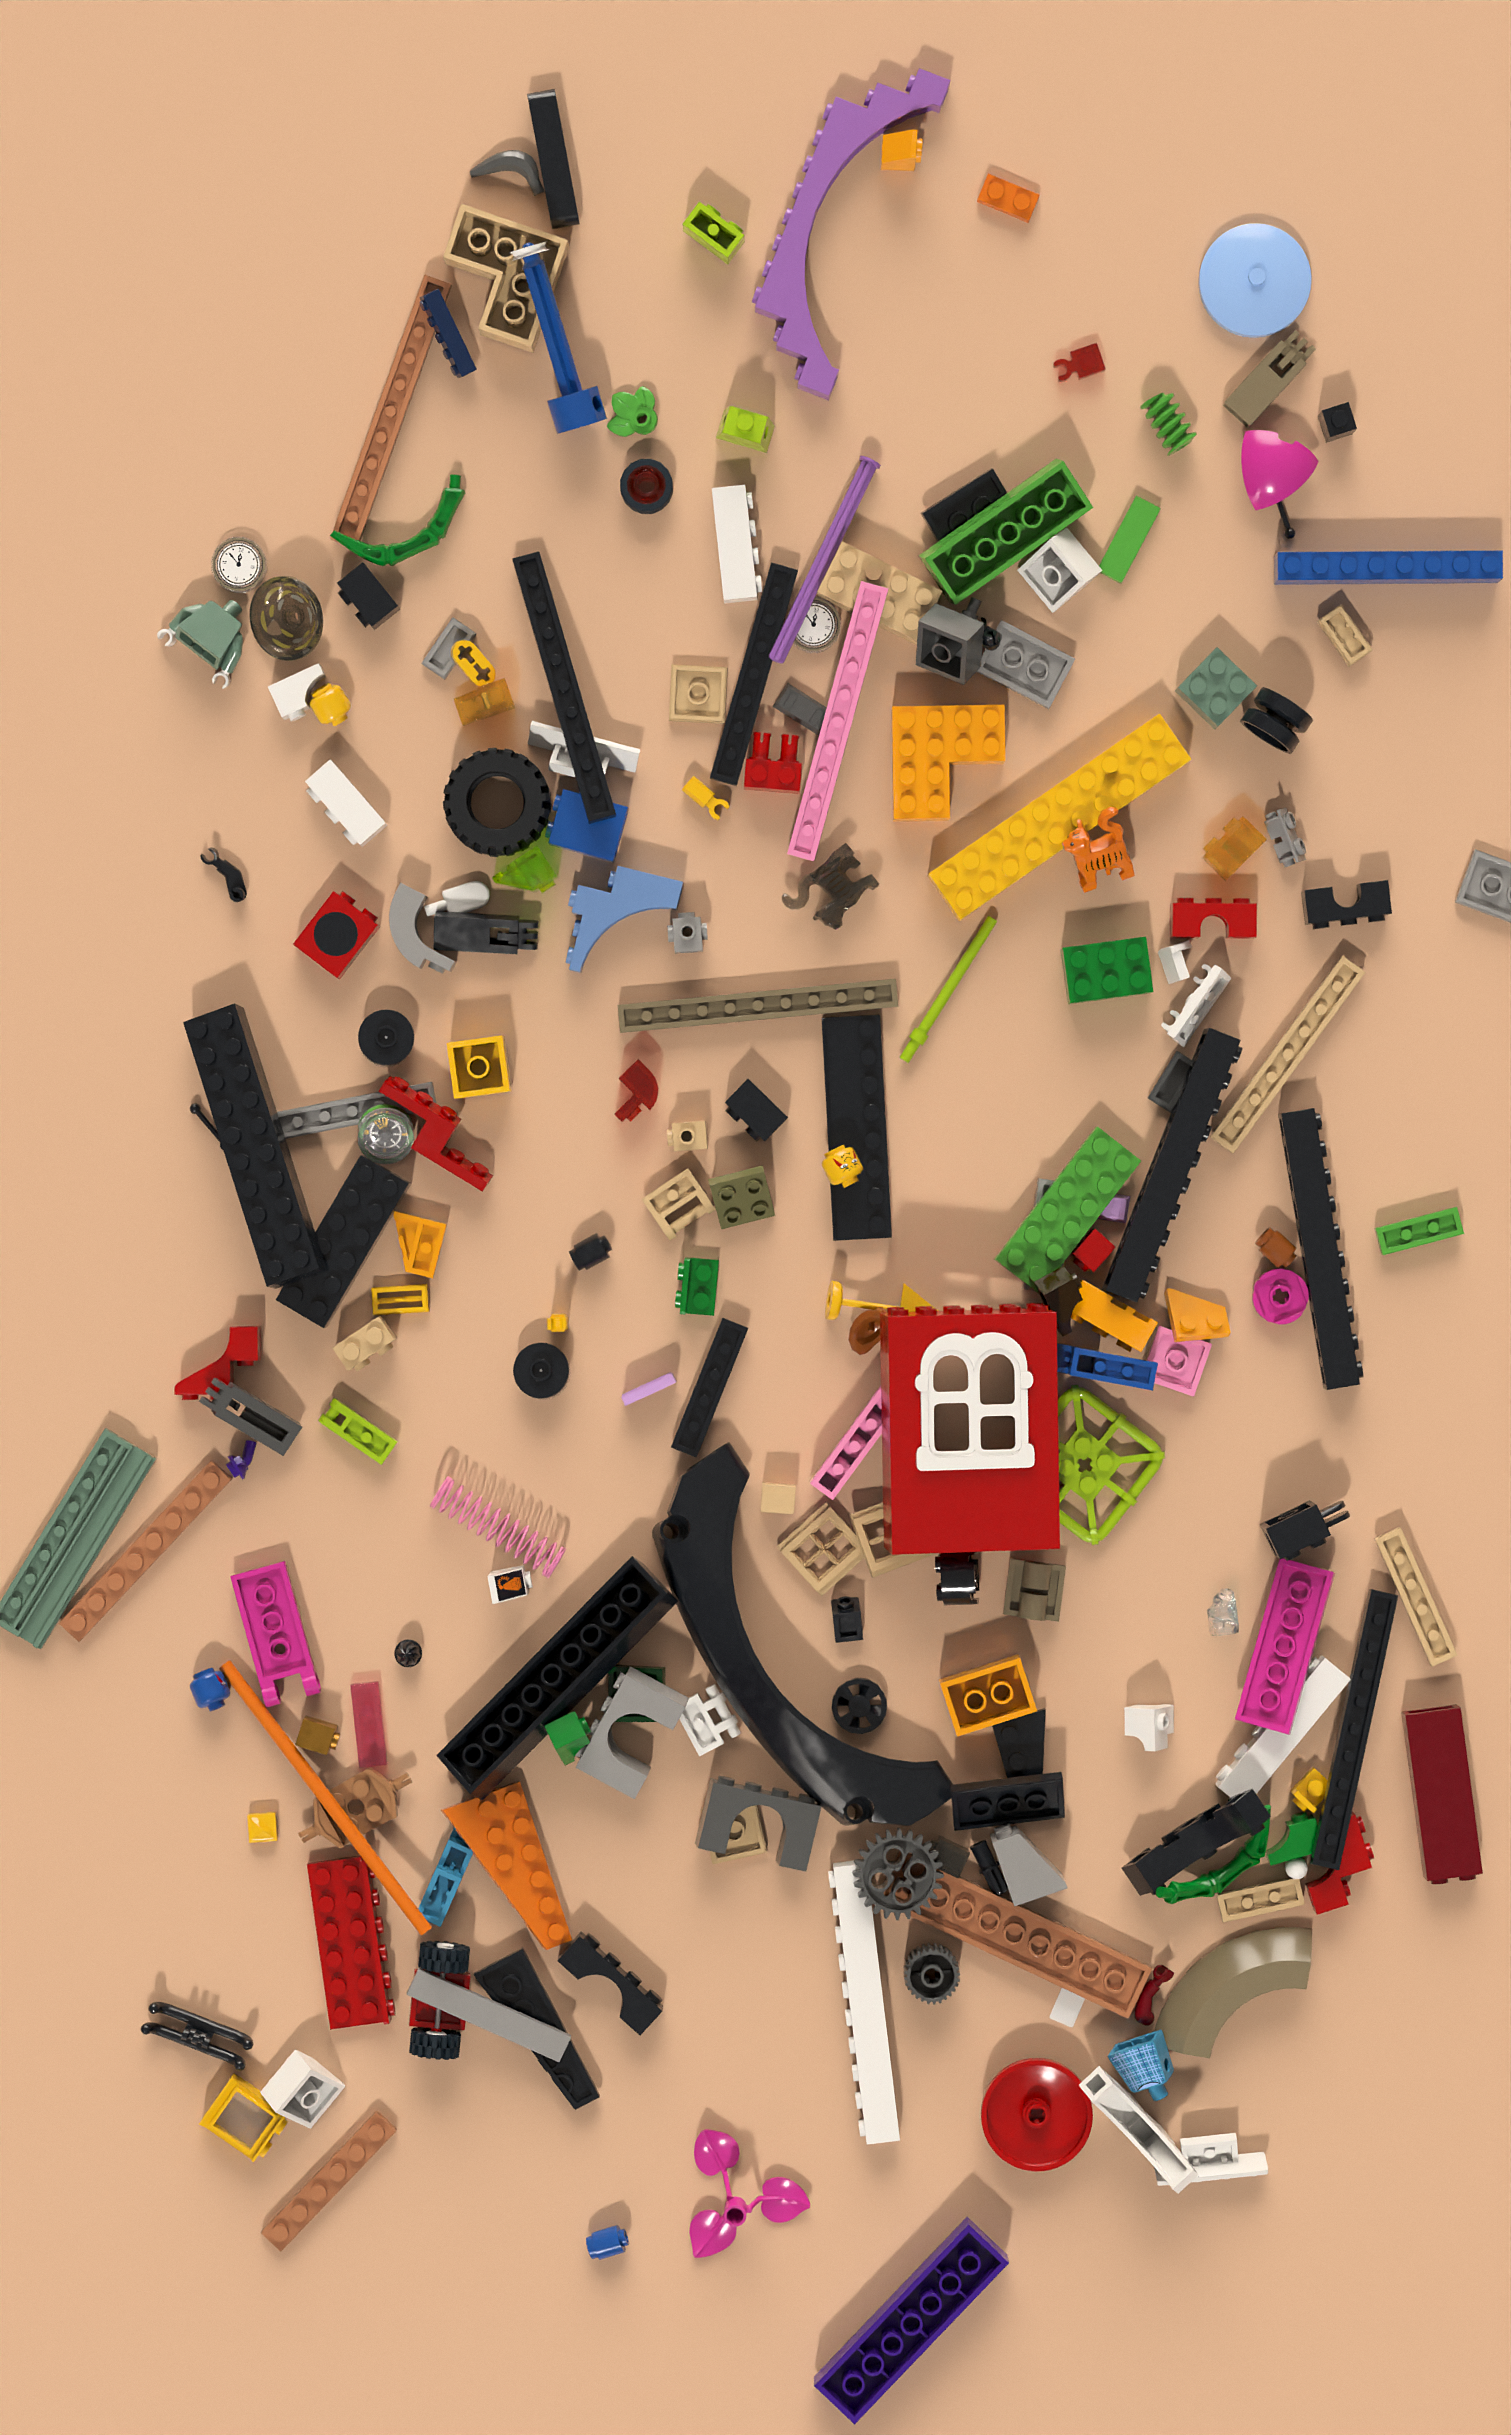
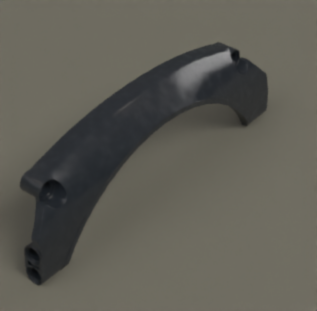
(701, 1579)

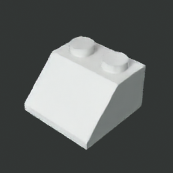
(1059, 570)
(302, 2089)

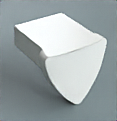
(1173, 961)

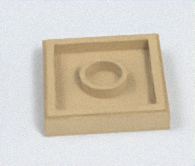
(698, 694)
(745, 1837)

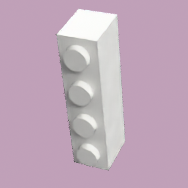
(735, 545)

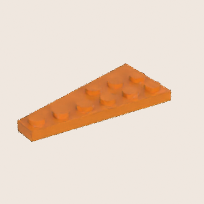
(510, 1852)

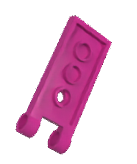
(271, 1619)

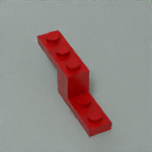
(436, 1132)

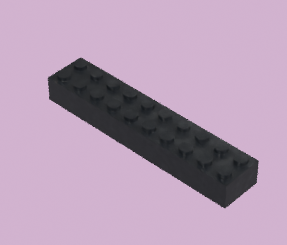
(255, 1146)
(1171, 1165)
(557, 1678)

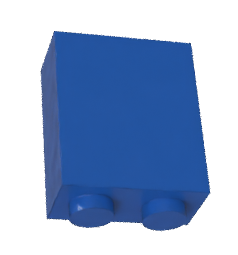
(575, 834)

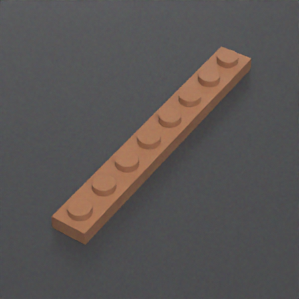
(145, 1551)

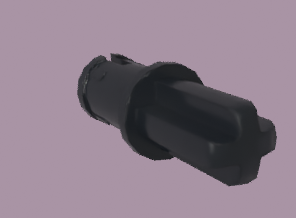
(989, 1867)

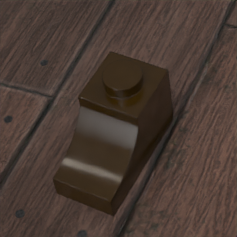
(1061, 1294)

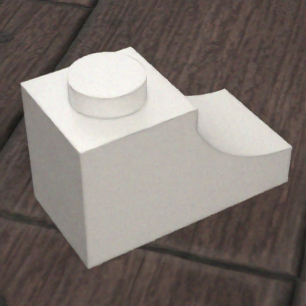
(293, 692)

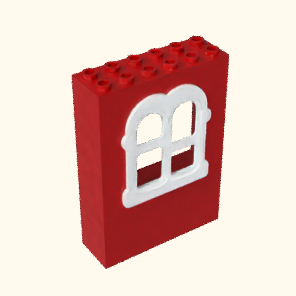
(973, 1495)

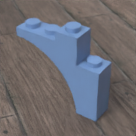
(600, 910)

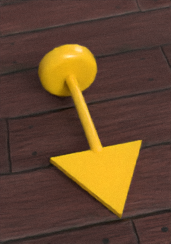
(835, 1299)

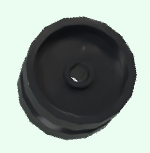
(1276, 720)

